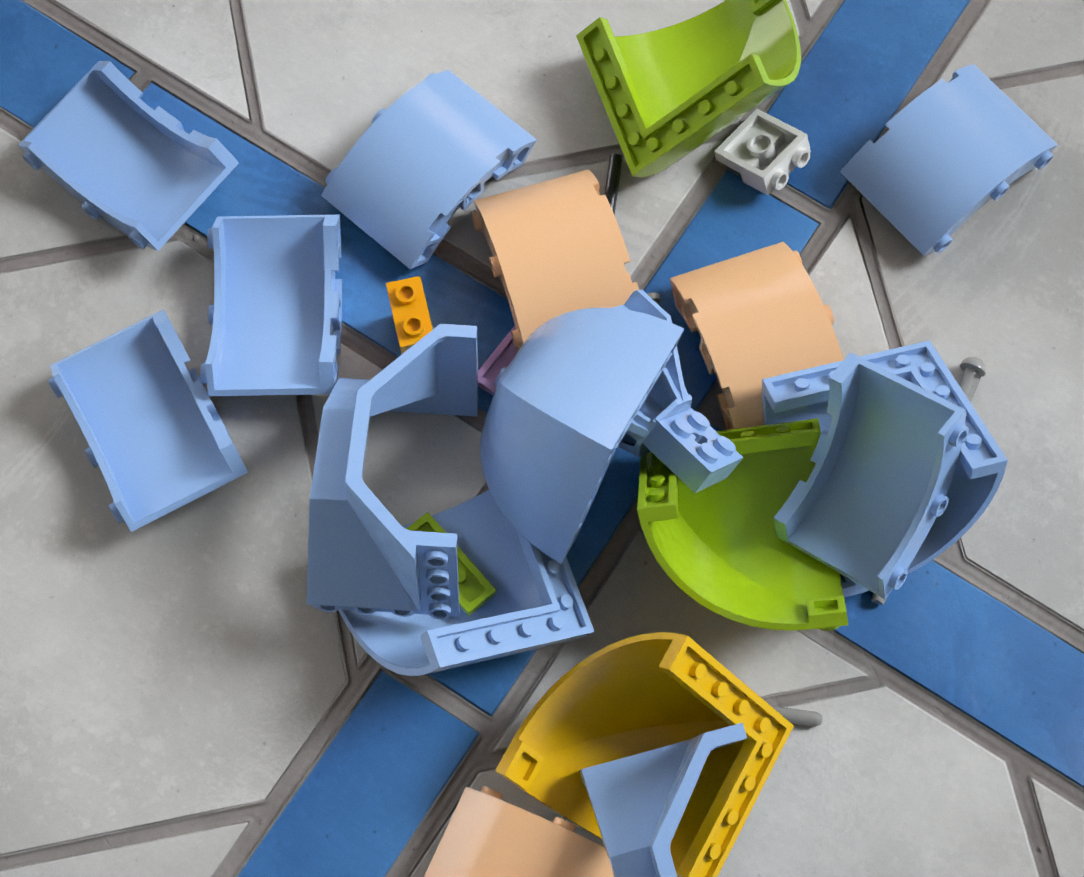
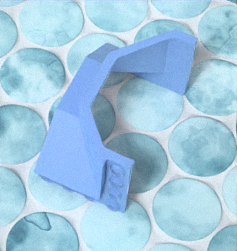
(354, 543)
(644, 798)

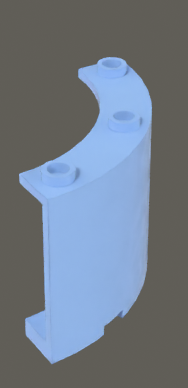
(126, 158)
(947, 158)
(424, 164)
(274, 306)
(147, 421)
(875, 476)

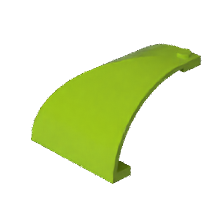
(690, 79)
(725, 541)

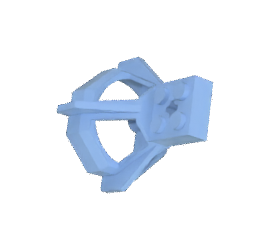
(670, 425)

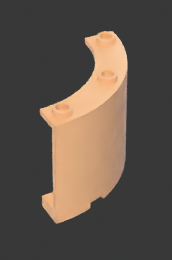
(554, 249)
(755, 323)
(506, 841)

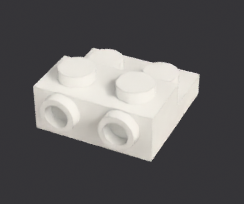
(764, 151)

